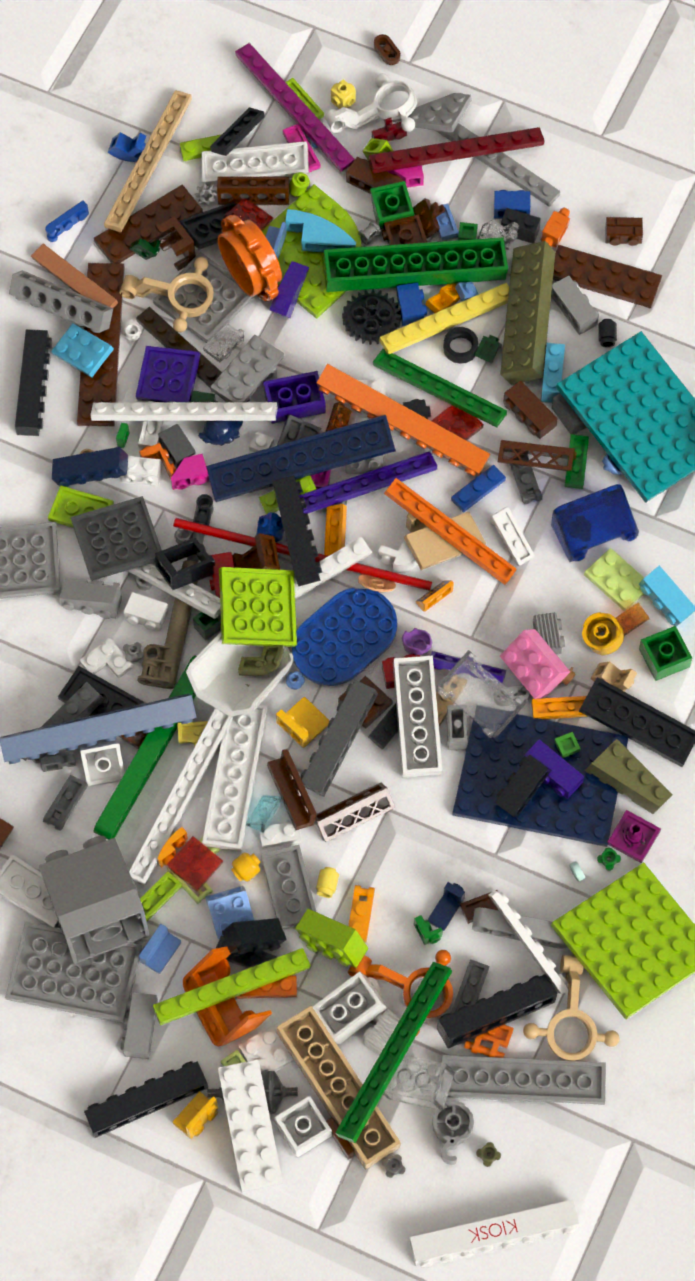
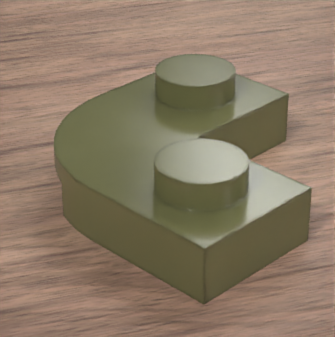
(263, 665)

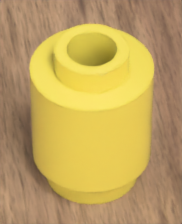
(327, 882)

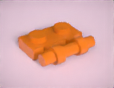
(498, 1037)

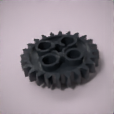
(383, 307)

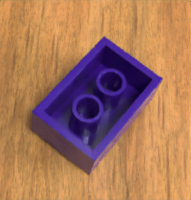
(295, 396)

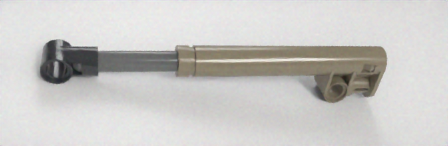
(164, 668)

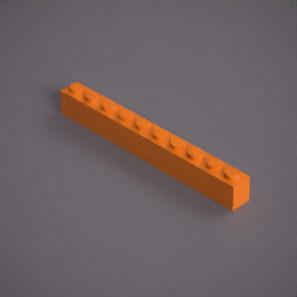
(403, 420)

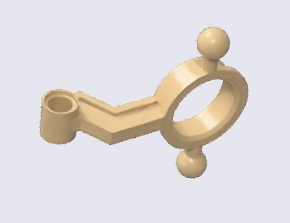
(134, 287)
(572, 968)

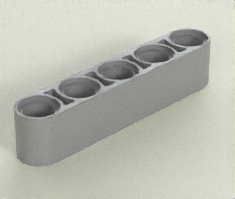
(493, 923)

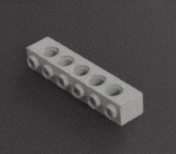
(23, 282)

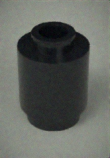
(607, 332)

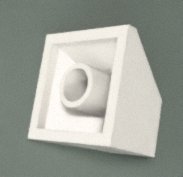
(102, 762)

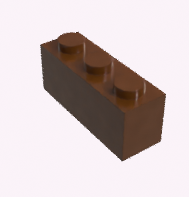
(362, 177)
(529, 410)

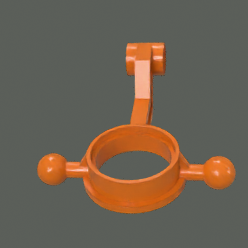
(381, 972)

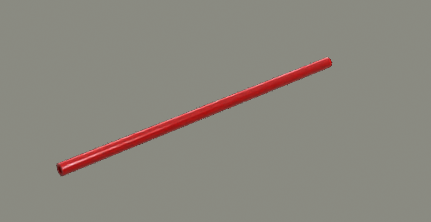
(283, 549)

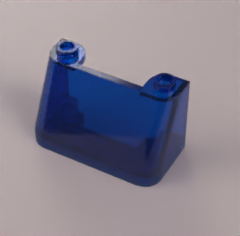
(593, 521)

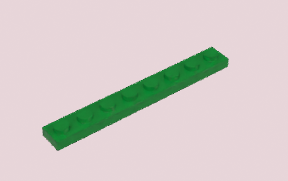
(440, 388)

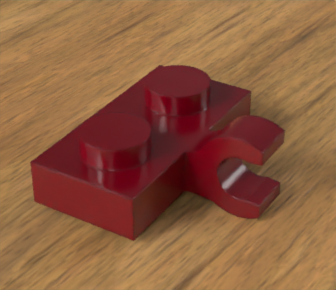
(390, 131)

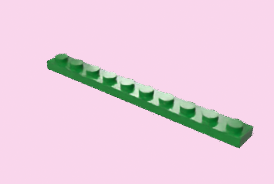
(393, 1052)

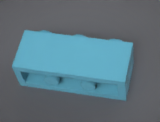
(552, 371)
(667, 596)

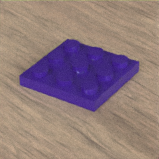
(167, 375)

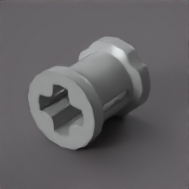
(369, 233)

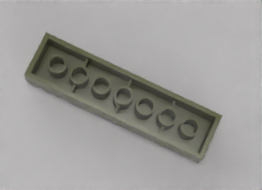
(528, 313)

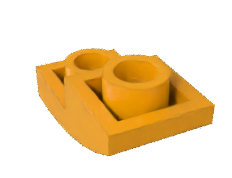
(168, 851)

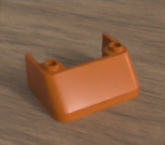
(223, 1020)

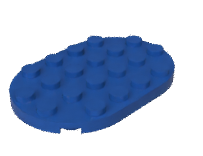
(344, 636)

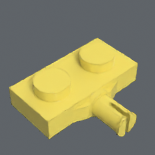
(190, 732)

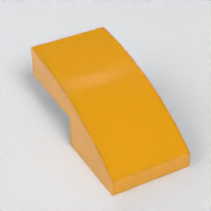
(445, 298)

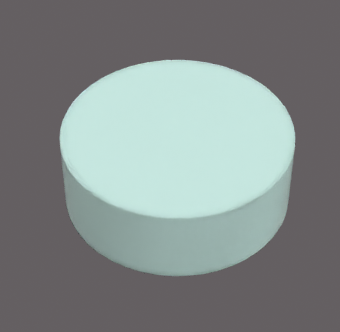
(577, 871)

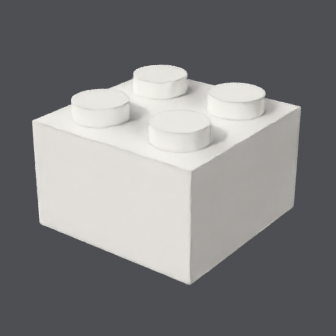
(303, 1126)

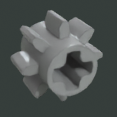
(201, 194)

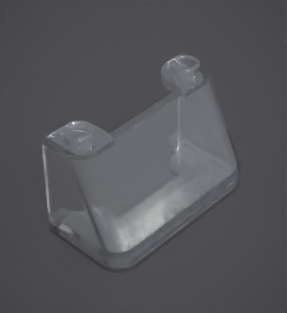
(480, 695)

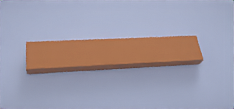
(71, 276)

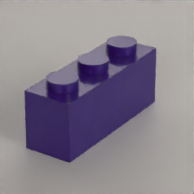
(563, 777)

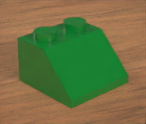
(391, 203)

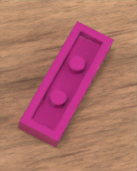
(295, 134)

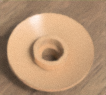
(376, 584)

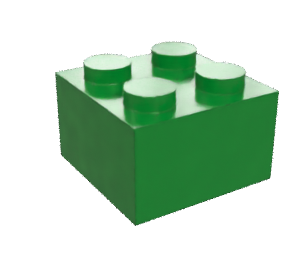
(665, 653)

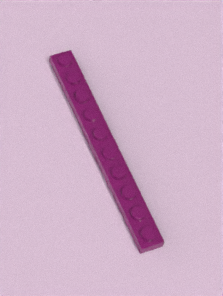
(295, 107)

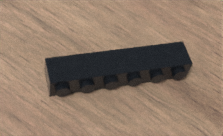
(32, 382)
(296, 530)
(496, 1010)
(146, 1099)

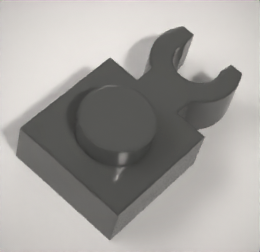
(55, 762)

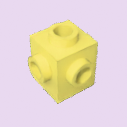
(343, 94)

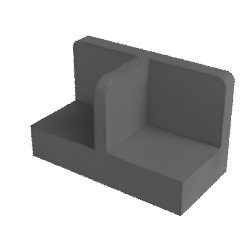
(176, 444)

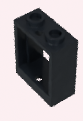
(189, 574)

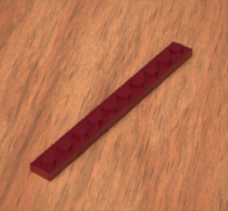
(456, 150)

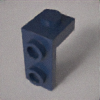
(447, 906)

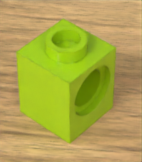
(376, 146)

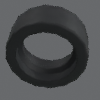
(460, 332)

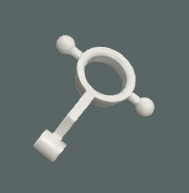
(345, 117)

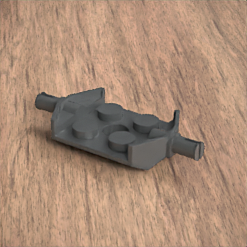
(273, 1090)

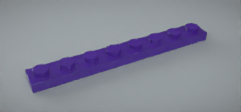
(369, 482)

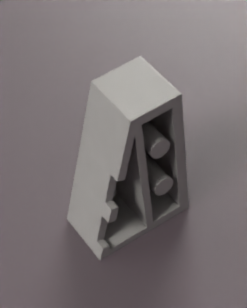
(91, 598)

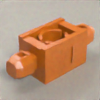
(556, 227)

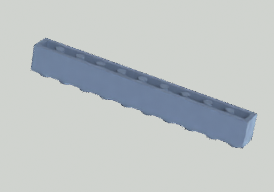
(97, 727)

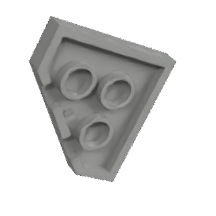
(441, 113)

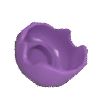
(417, 642)

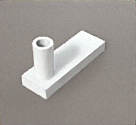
(512, 536)

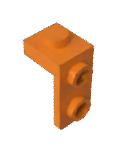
(157, 452)

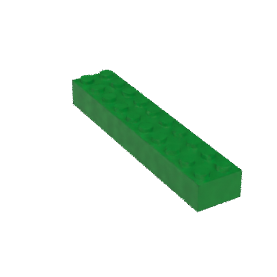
(415, 263)

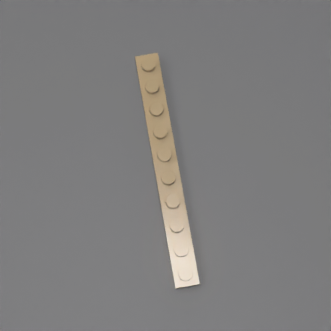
(148, 161)

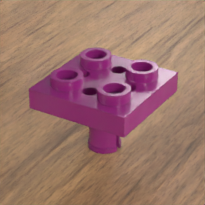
(637, 830)

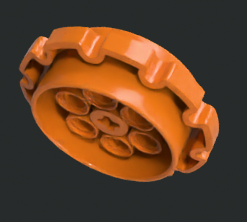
(249, 258)

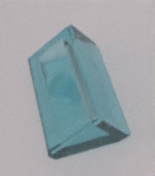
(264, 812)

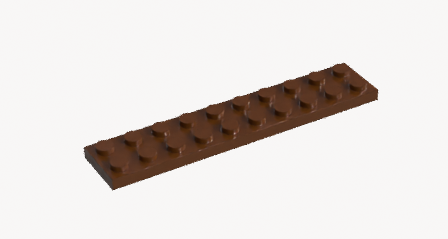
(103, 384)

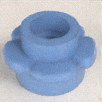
(295, 684)

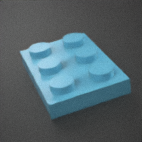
(82, 350)

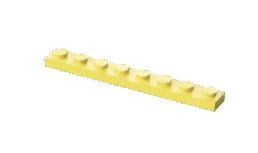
(445, 319)

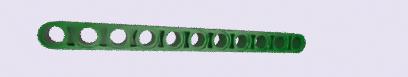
(139, 770)

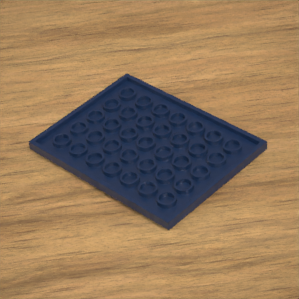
(491, 761)

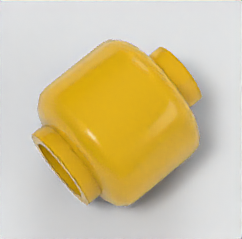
(246, 866)

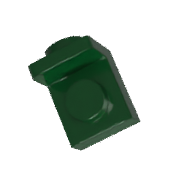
(145, 249)
(488, 348)

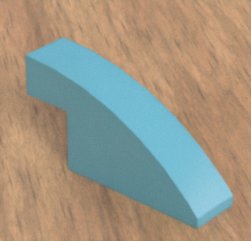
(317, 232)

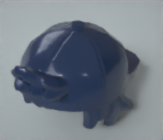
(220, 432)

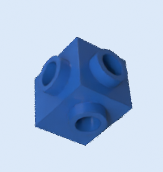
(271, 525)

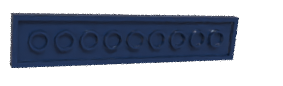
(301, 458)

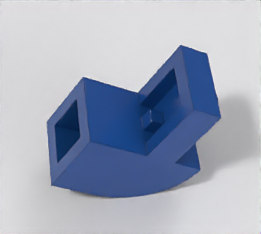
(126, 147)

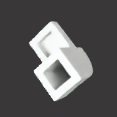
(402, 560)

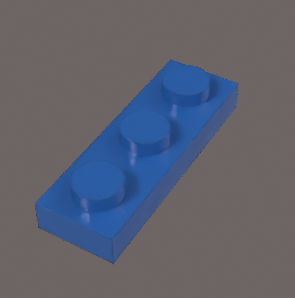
(478, 488)

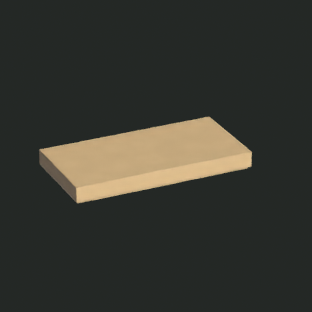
(432, 549)

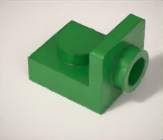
(423, 928)

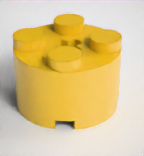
(609, 625)

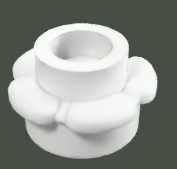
(132, 328)

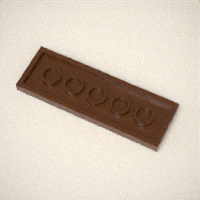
(143, 224)
(606, 276)

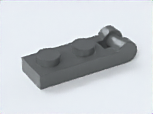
(526, 481)
(65, 802)

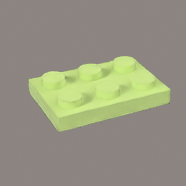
(616, 579)

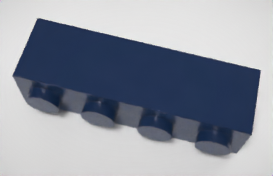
(90, 467)

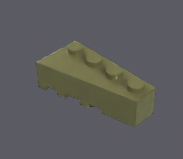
(629, 777)

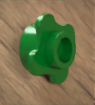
(609, 864)

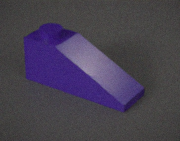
(289, 290)

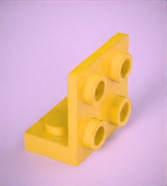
(302, 722)
(196, 1114)

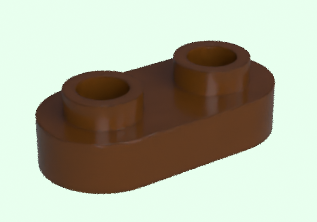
(388, 50)

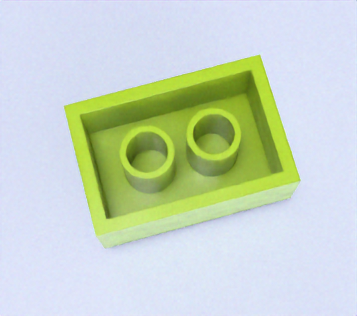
(331, 938)

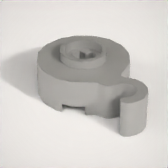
(452, 1135)

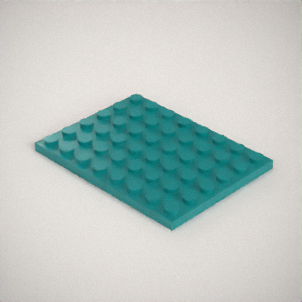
(637, 414)

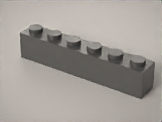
(339, 737)

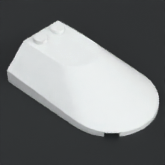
(217, 678)

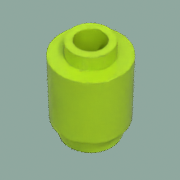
(298, 184)

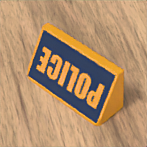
(435, 595)

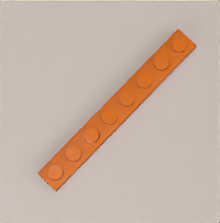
(450, 531)

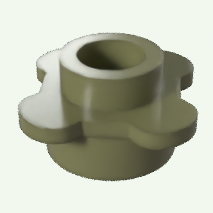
(488, 1148)

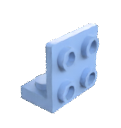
(228, 908)

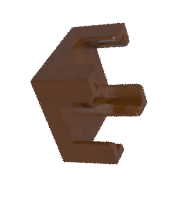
(177, 240)

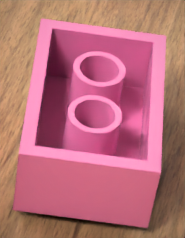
(534, 663)

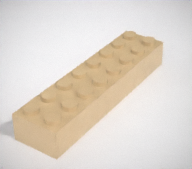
(335, 1082)

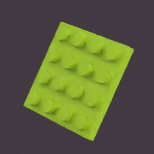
(257, 607)

